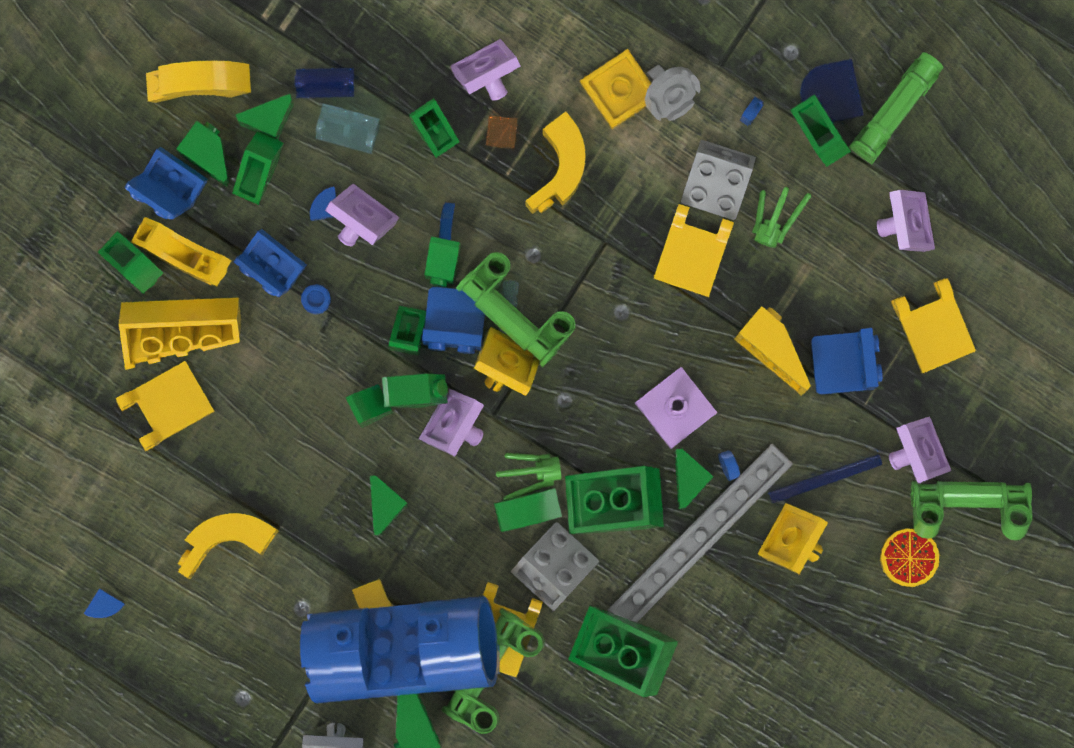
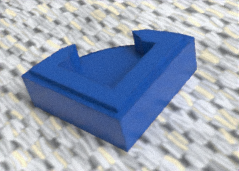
(751, 111)
(320, 204)
(446, 221)
(103, 605)

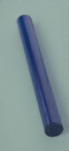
(825, 478)

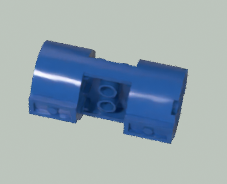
(400, 650)

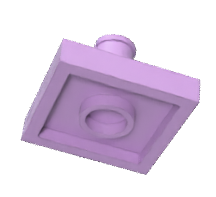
(486, 69)
(361, 216)
(909, 221)
(675, 407)
(453, 424)
(920, 450)

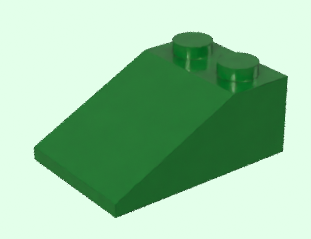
(614, 500)
(623, 651)
(414, 725)

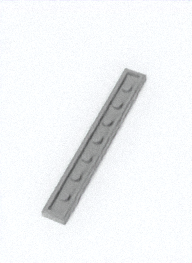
(702, 535)

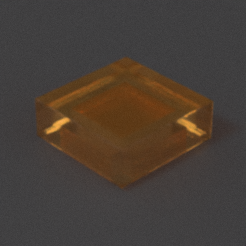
(501, 132)

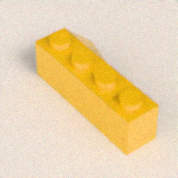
(176, 327)

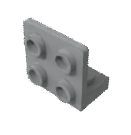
(718, 180)
(554, 566)

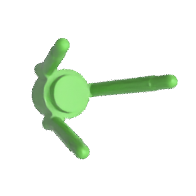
(769, 232)
(545, 469)

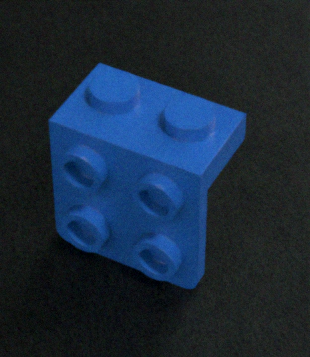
(167, 185)
(452, 321)
(846, 362)

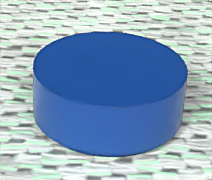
(316, 299)
(729, 465)

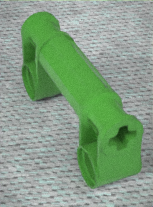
(913, 85)
(481, 287)
(1011, 499)
(472, 704)

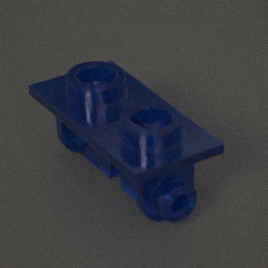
(324, 83)

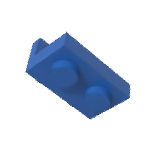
(270, 264)

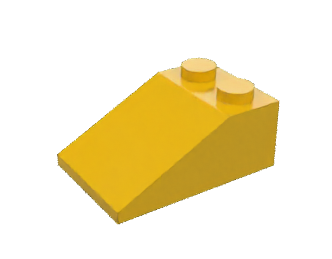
(770, 343)

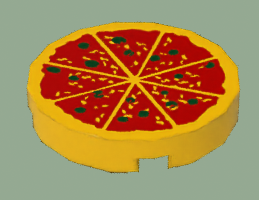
(909, 558)

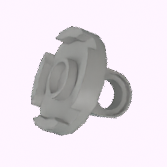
(671, 92)

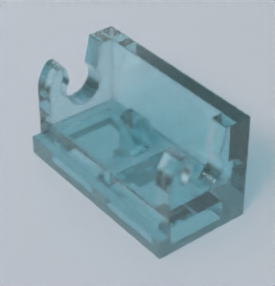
(347, 128)

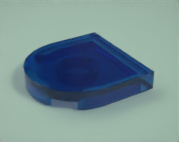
(835, 89)

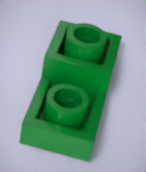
(527, 509)

